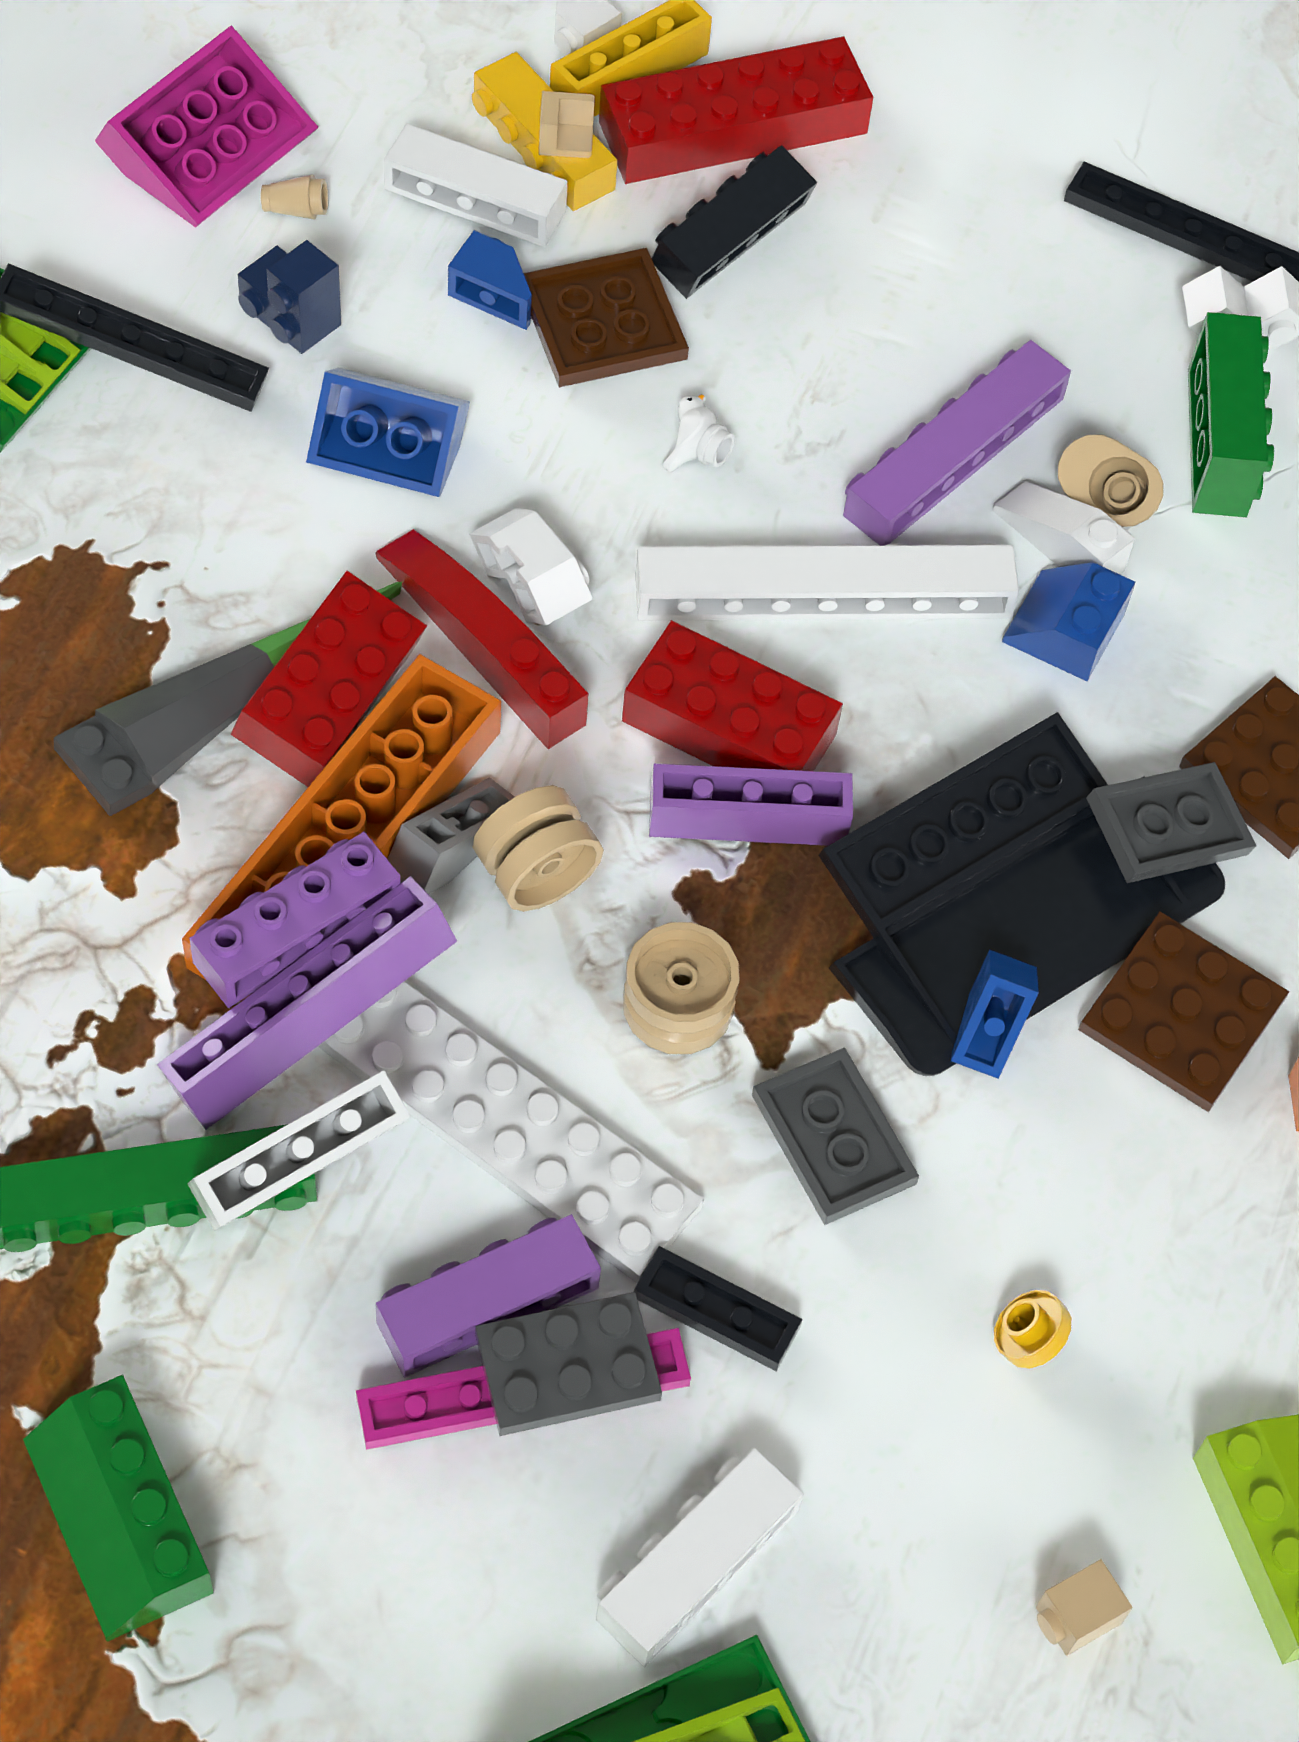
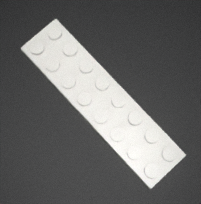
(517, 1128)

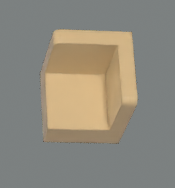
(566, 124)

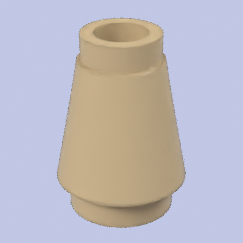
(296, 197)

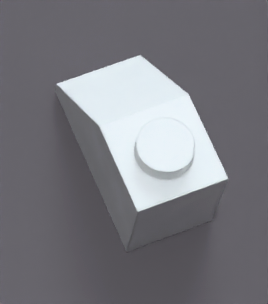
(583, 22)

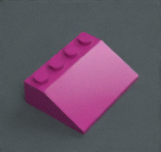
(206, 129)

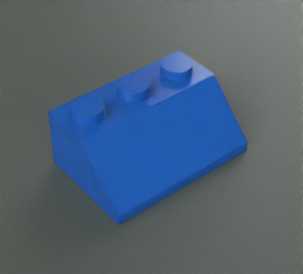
(386, 431)

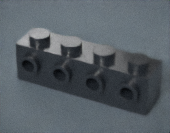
(732, 221)

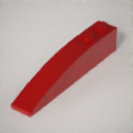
(489, 638)

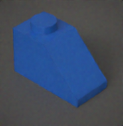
(490, 279)
(995, 1013)

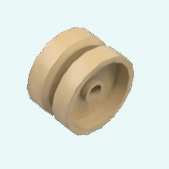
(537, 848)
(680, 988)

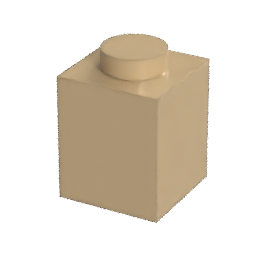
(1082, 1608)

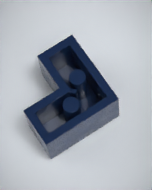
(293, 294)

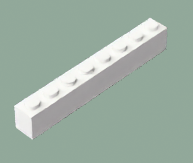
(826, 582)

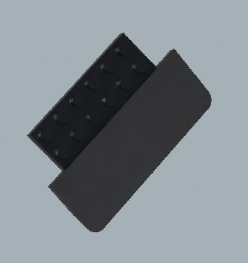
(997, 864)

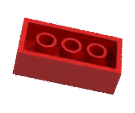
(328, 679)
(728, 706)

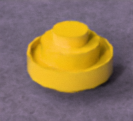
(1032, 1329)

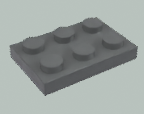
(1171, 822)
(835, 1136)
(567, 1363)

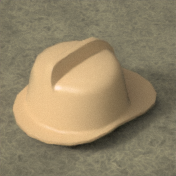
(1111, 479)

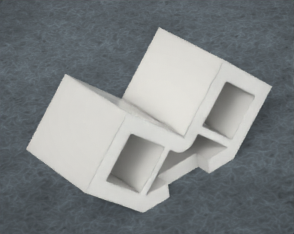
(1269, 297)
(535, 563)

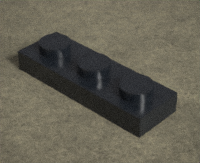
(717, 1308)

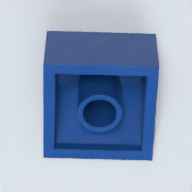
(1071, 616)

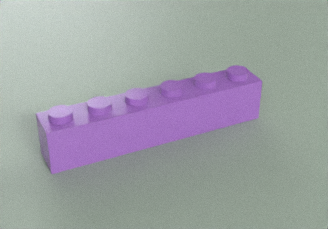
(955, 443)
(307, 1002)

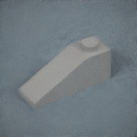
(441, 840)

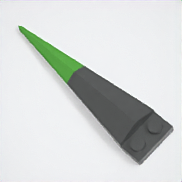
(154, 732)

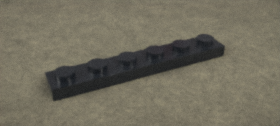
(1178, 224)
(130, 338)

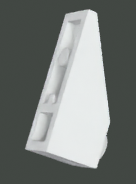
(1065, 528)

